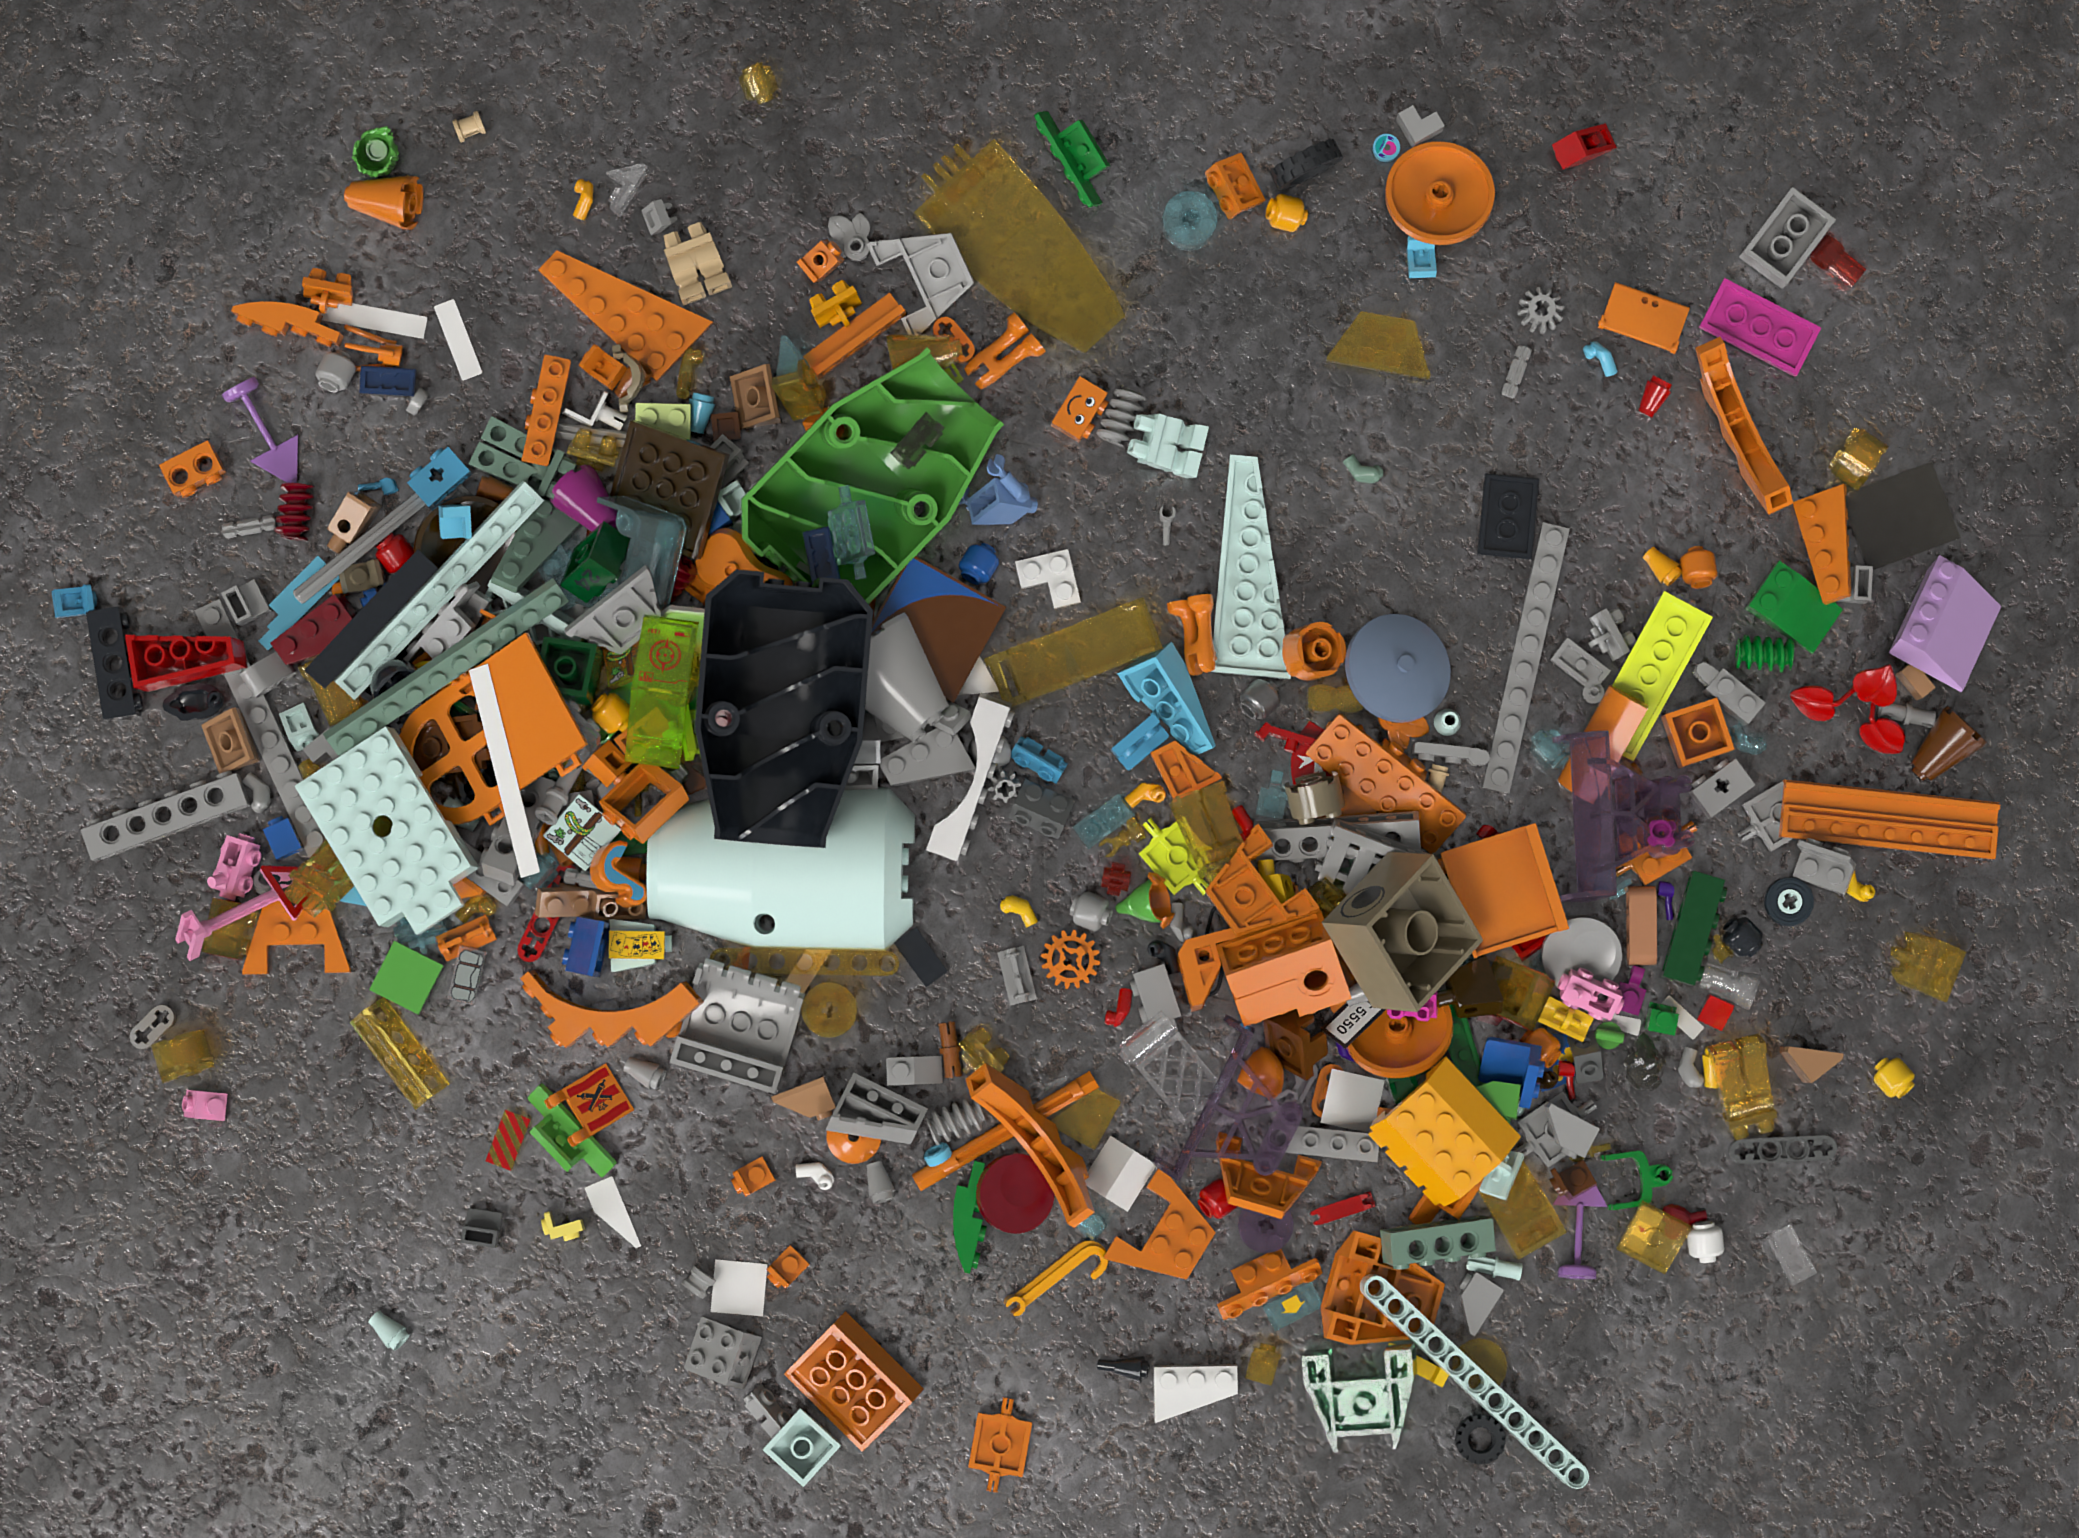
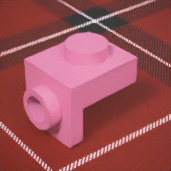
(204, 1105)

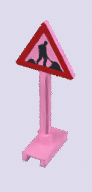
(194, 931)

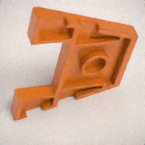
(1246, 898)
(278, 928)
(1260, 1193)
(1176, 1239)

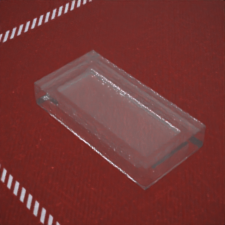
(1791, 1254)

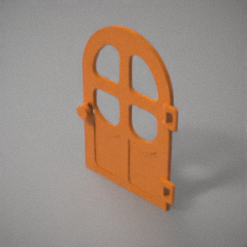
(534, 719)

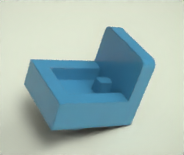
(73, 601)

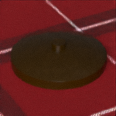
(439, 549)

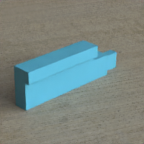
(289, 608)

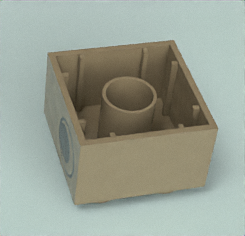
(1402, 931)

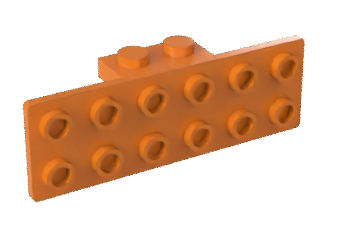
(1386, 779)

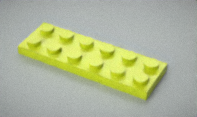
(1660, 659)

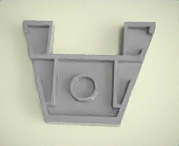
(937, 271)

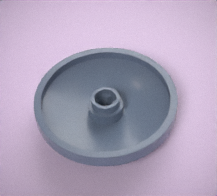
(1397, 668)

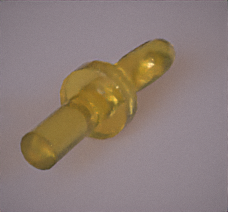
(1592, 1150)

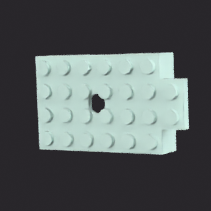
(422, 856)

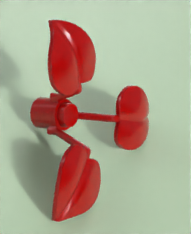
(1870, 685)

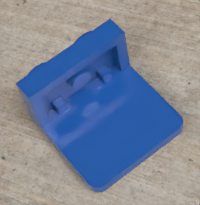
(1514, 1064)

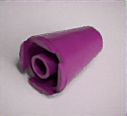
(577, 498)

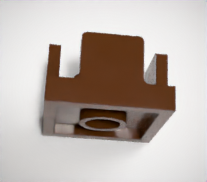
(1292, 1043)

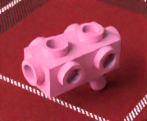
(235, 866)
(1582, 991)

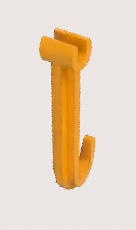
(1056, 1272)

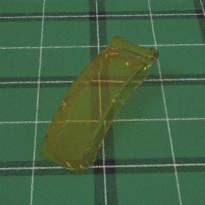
(1076, 652)

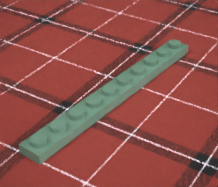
(445, 667)

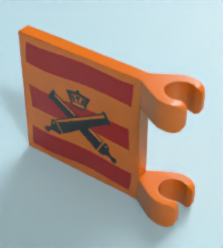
(594, 1101)

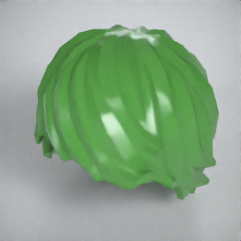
(376, 152)

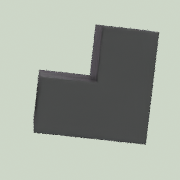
(482, 1228)

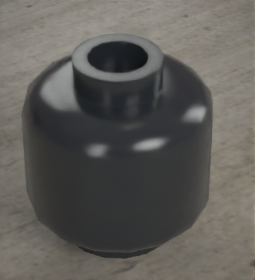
(1742, 937)

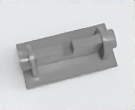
(1016, 975)
(763, 1402)

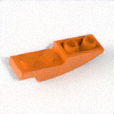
(278, 316)

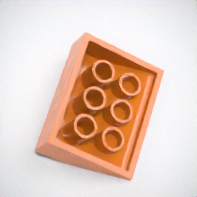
(853, 1381)

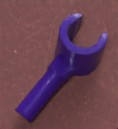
(1666, 890)

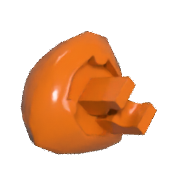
(1268, 1068)

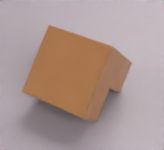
(1915, 681)

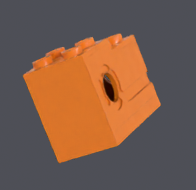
(1283, 970)

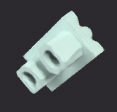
(1500, 1179)

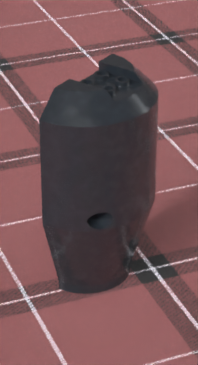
(780, 671)

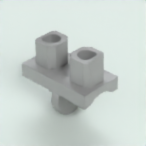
(1608, 635)

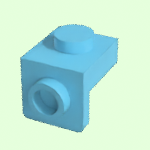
(1420, 259)

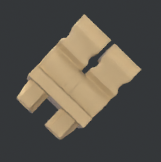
(695, 255)

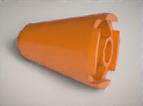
(387, 199)

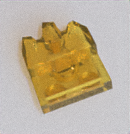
(1927, 965)

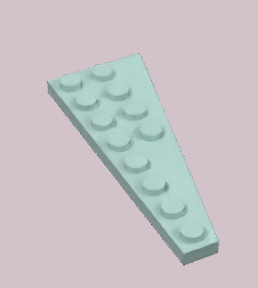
(1248, 609)

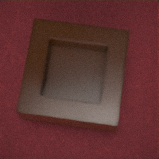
(726, 424)

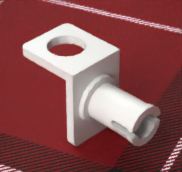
(601, 412)

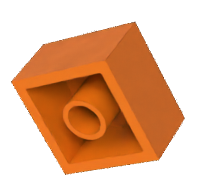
(1697, 733)

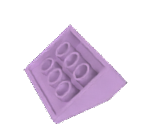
(1946, 624)

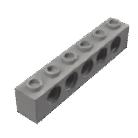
(233, 799)
(1403, 823)

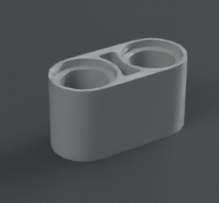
(267, 674)

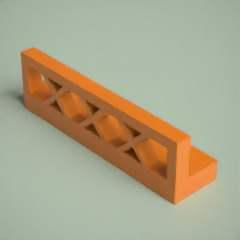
(854, 337)

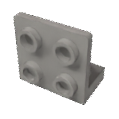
(1824, 867)
(722, 1353)

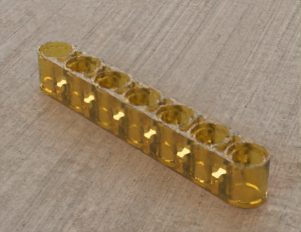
(818, 957)

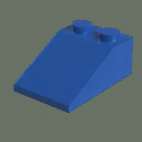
(587, 947)

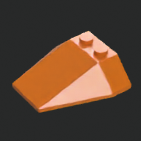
(1351, 1316)

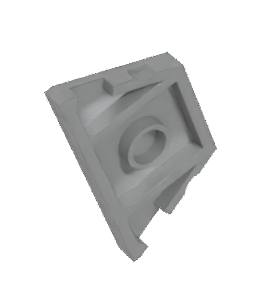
(618, 617)

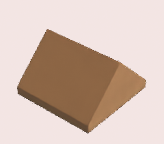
(755, 397)
(230, 741)
(1810, 1063)

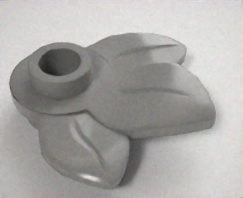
(848, 232)

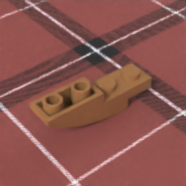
(583, 901)

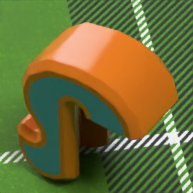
(612, 879)

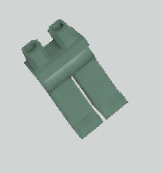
(514, 471)

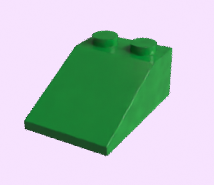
(1793, 607)

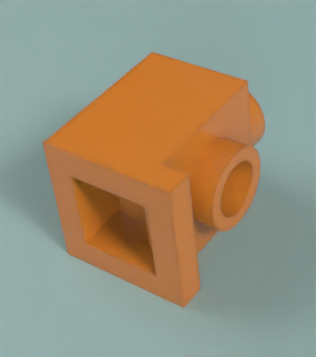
(832, 259)
(608, 764)

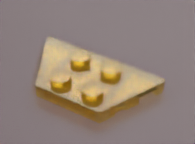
(1382, 345)

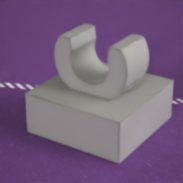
(657, 217)

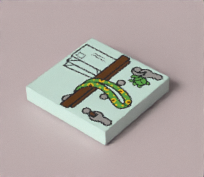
(581, 831)

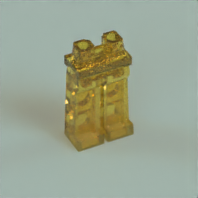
(1207, 828)
(321, 880)
(1743, 1084)

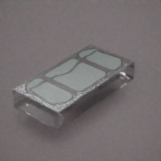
(466, 974)

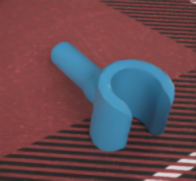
(387, 484)

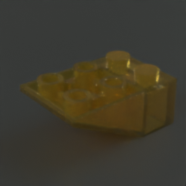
(1525, 1216)

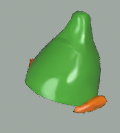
(1149, 902)

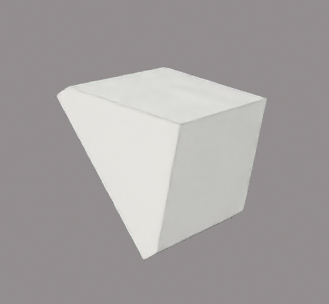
(1119, 1173)

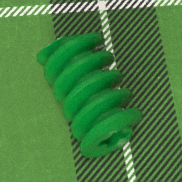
(1764, 653)

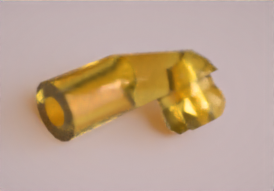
(476, 905)

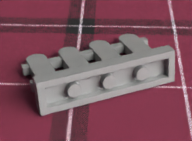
(1369, 843)

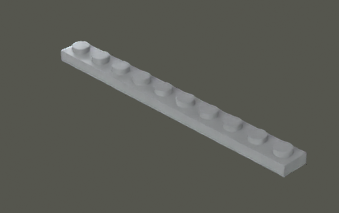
(1525, 658)
(266, 734)

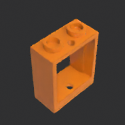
(630, 787)

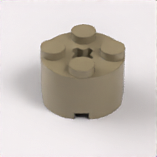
(1315, 797)

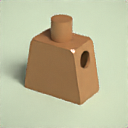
(359, 512)

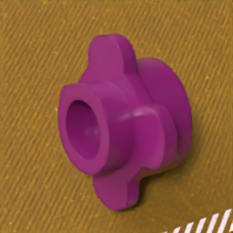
(1658, 826)

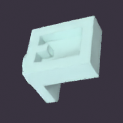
(299, 726)

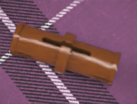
(950, 1049)

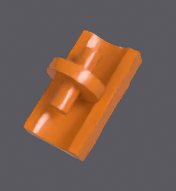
(327, 293)

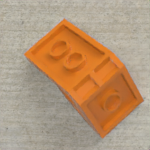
(1197, 974)

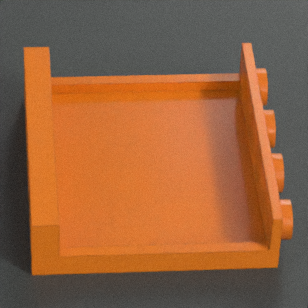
(1506, 888)

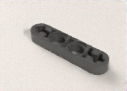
(1782, 1145)

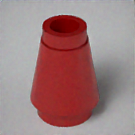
(1654, 395)

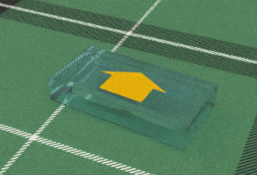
(1292, 1306)

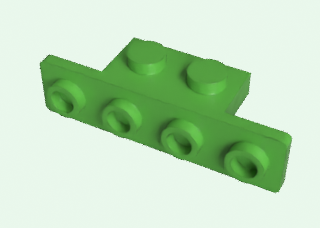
(557, 1127)

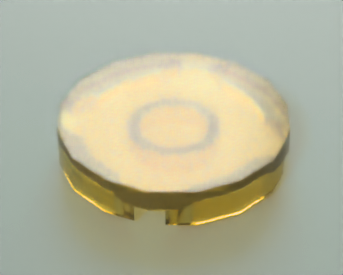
(1487, 1357)

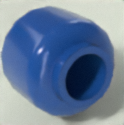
(978, 563)

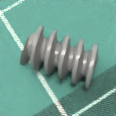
(1120, 416)
(955, 1121)

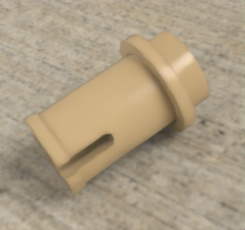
(1437, 777)

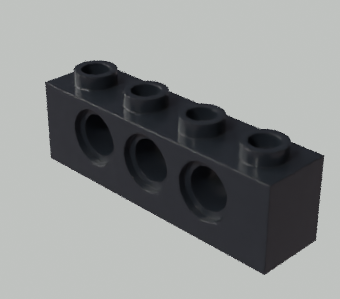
(99, 624)

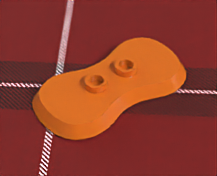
(727, 552)

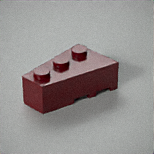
(314, 631)

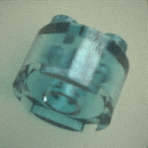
(1196, 206)

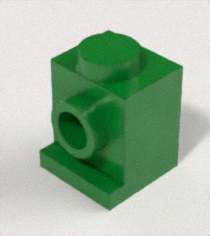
(1661, 1018)

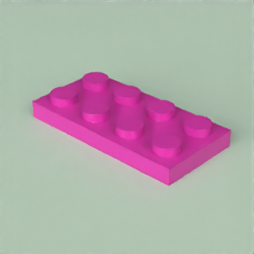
(1760, 327)

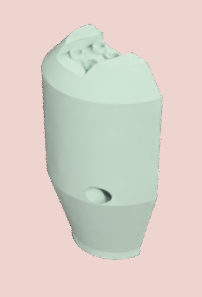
(817, 896)

